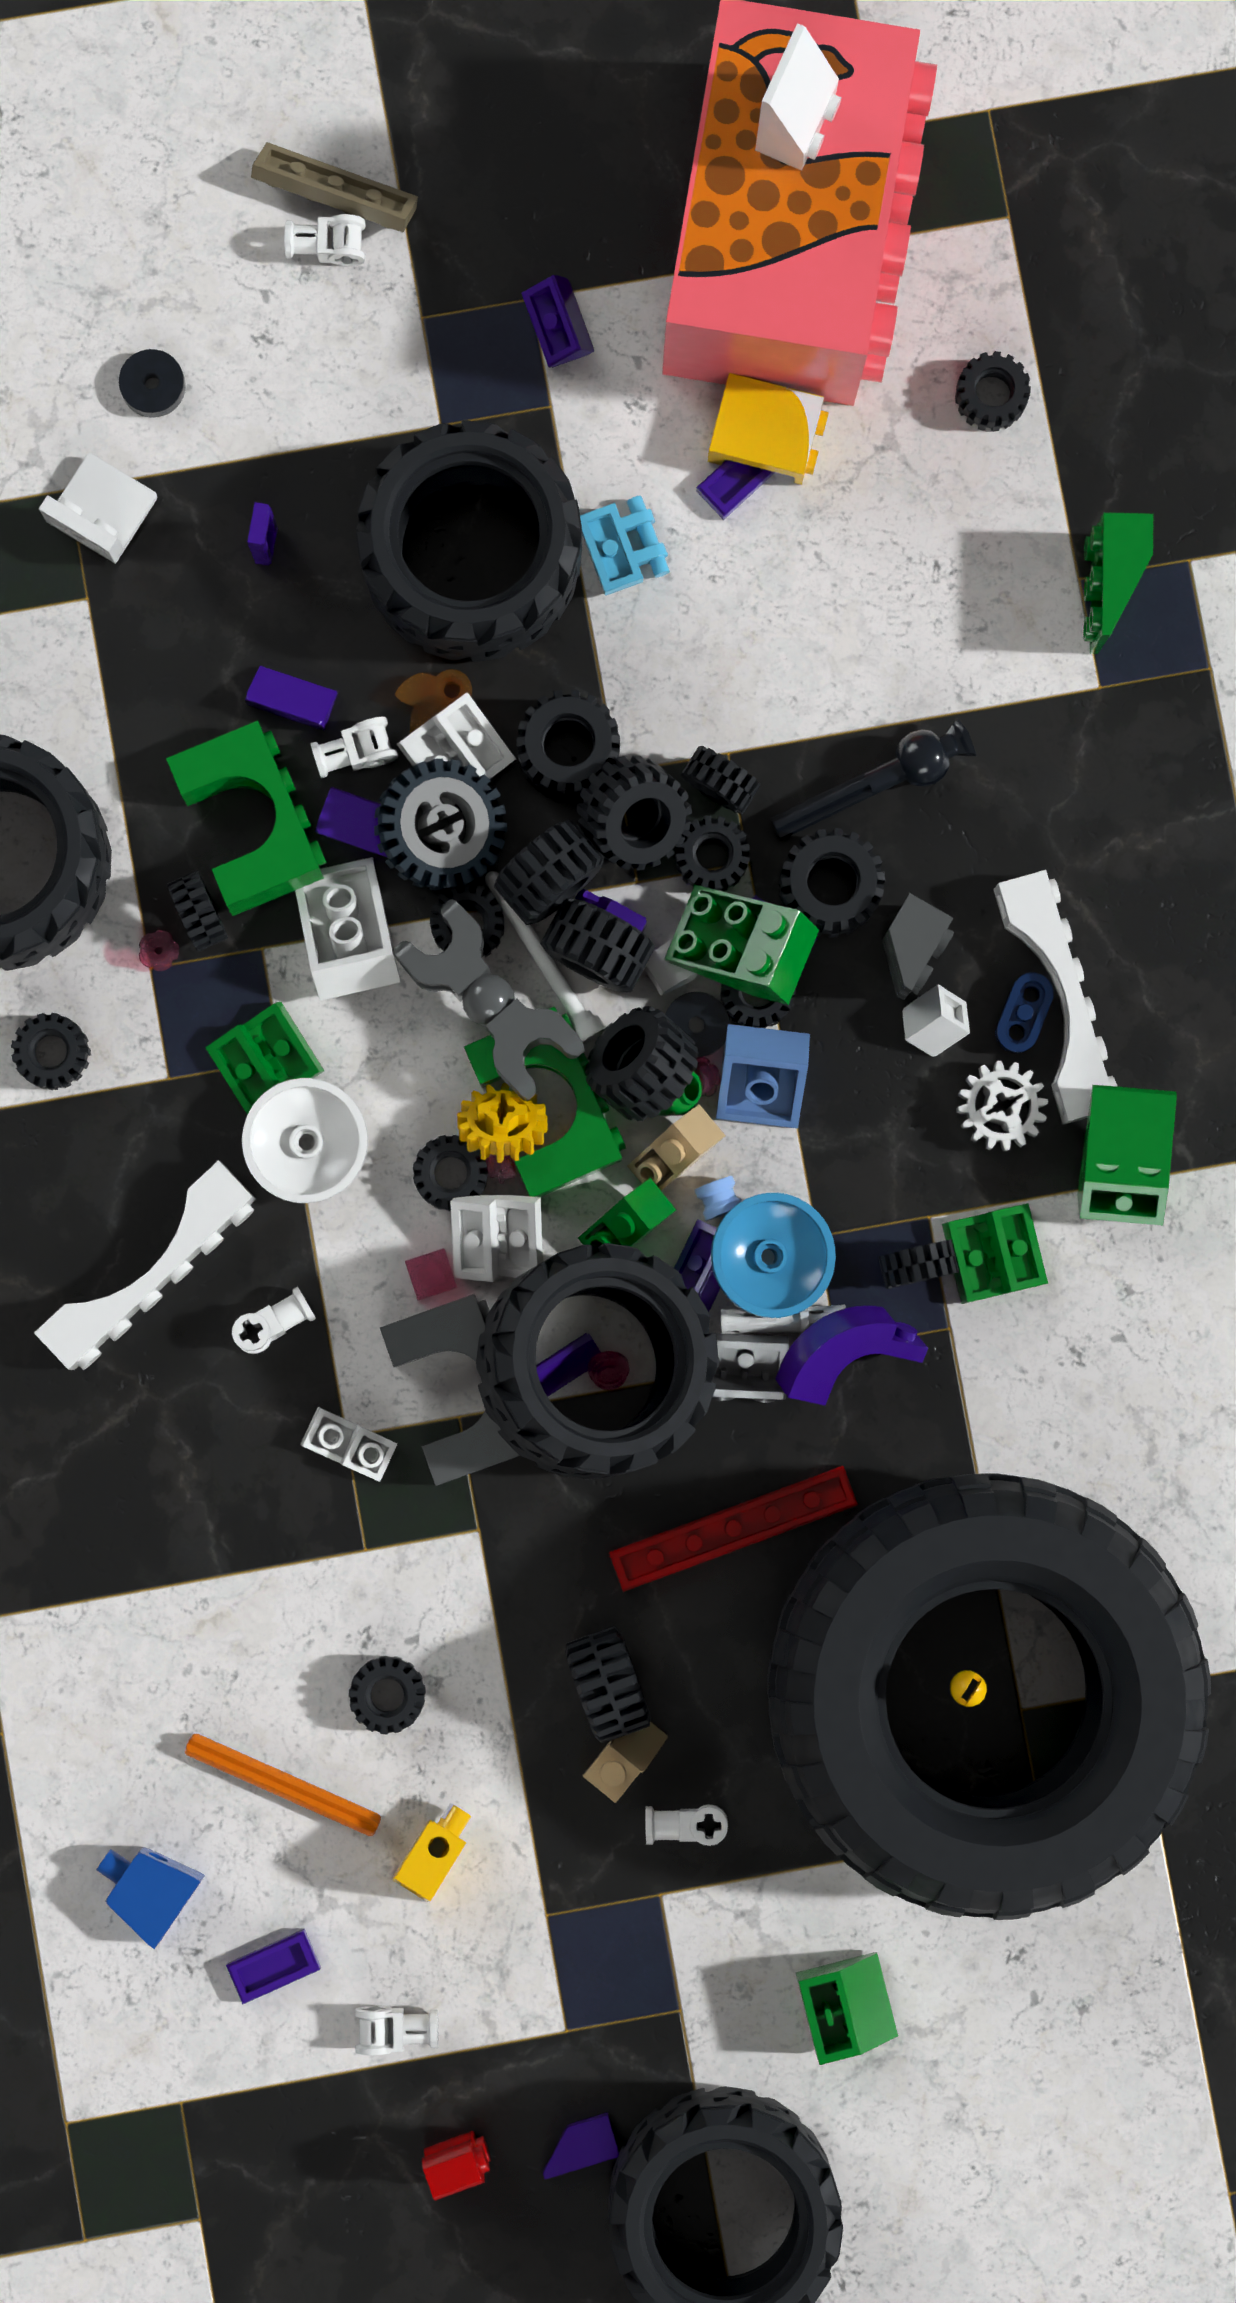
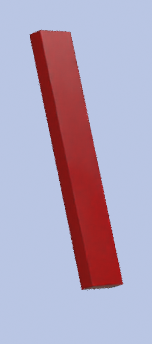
(733, 1528)

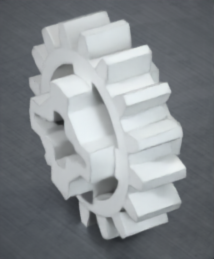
(1010, 1123)

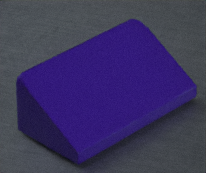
(557, 321)
(291, 698)
(349, 820)
(696, 1263)
(566, 1364)

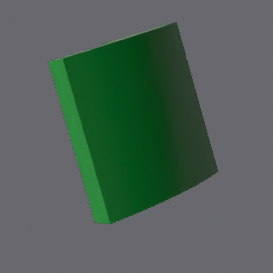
(263, 1055)
(996, 1253)

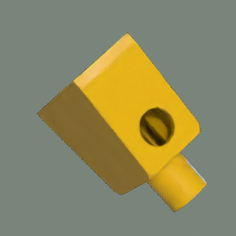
(420, 1870)

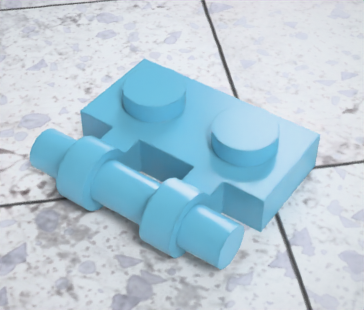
(611, 550)

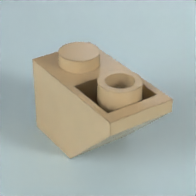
(677, 1148)

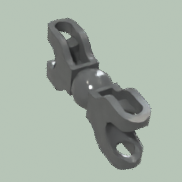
(488, 999)

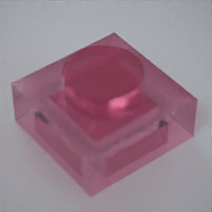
(431, 1274)

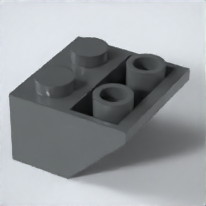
(911, 941)

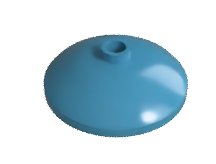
(800, 1247)

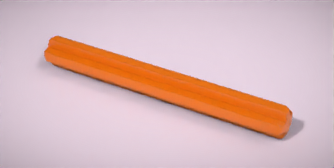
(282, 1784)

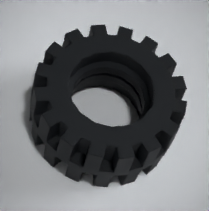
(1003, 369)

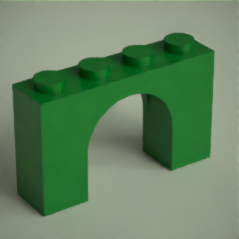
(247, 761)
(587, 1144)

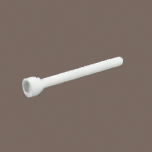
(584, 1022)

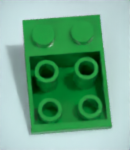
(1118, 556)
(743, 943)
(1127, 1155)

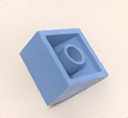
(763, 1076)

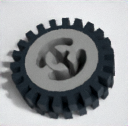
(423, 787)

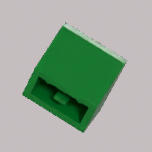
(846, 2007)

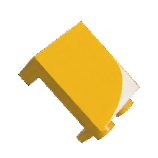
(768, 427)

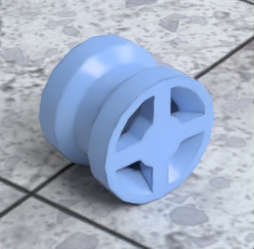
(717, 1197)

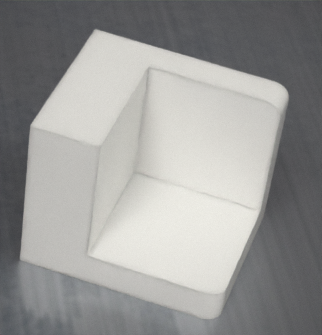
(935, 1021)

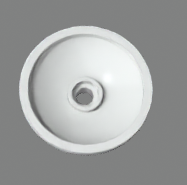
(274, 1135)

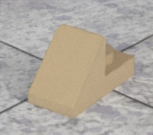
(624, 1760)

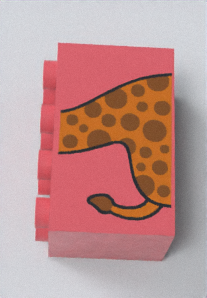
(787, 261)

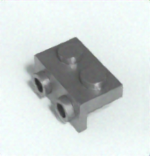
(749, 1367)

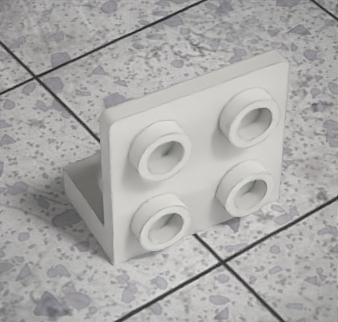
(100, 507)

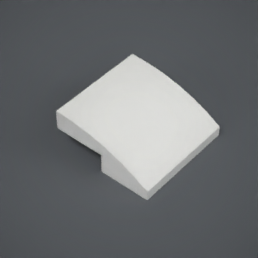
(461, 735)
(495, 1236)

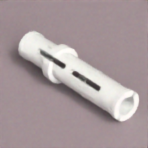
(742, 1322)

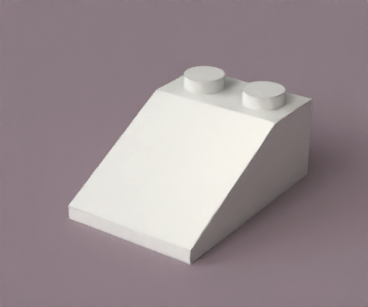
(797, 103)
(347, 931)

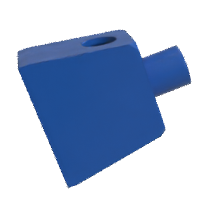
(148, 1891)

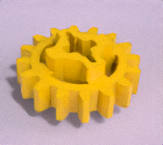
(483, 1128)

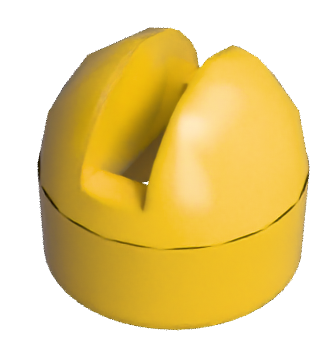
(960, 1684)

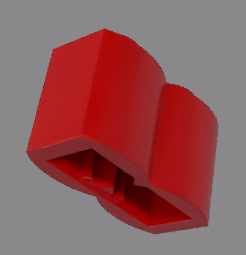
(456, 2164)

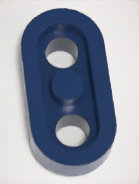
(1024, 1014)

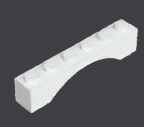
(1032, 916)
(210, 1208)

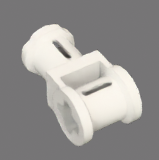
(327, 239)
(356, 748)
(273, 1320)
(683, 1825)
(394, 2029)

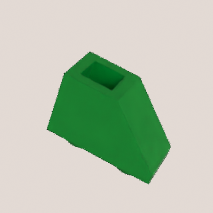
(630, 1218)

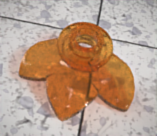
(427, 694)

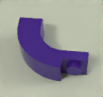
(837, 1341)

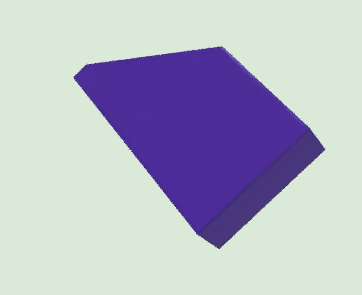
(615, 908)
(583, 2145)

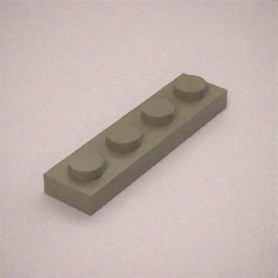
(334, 187)

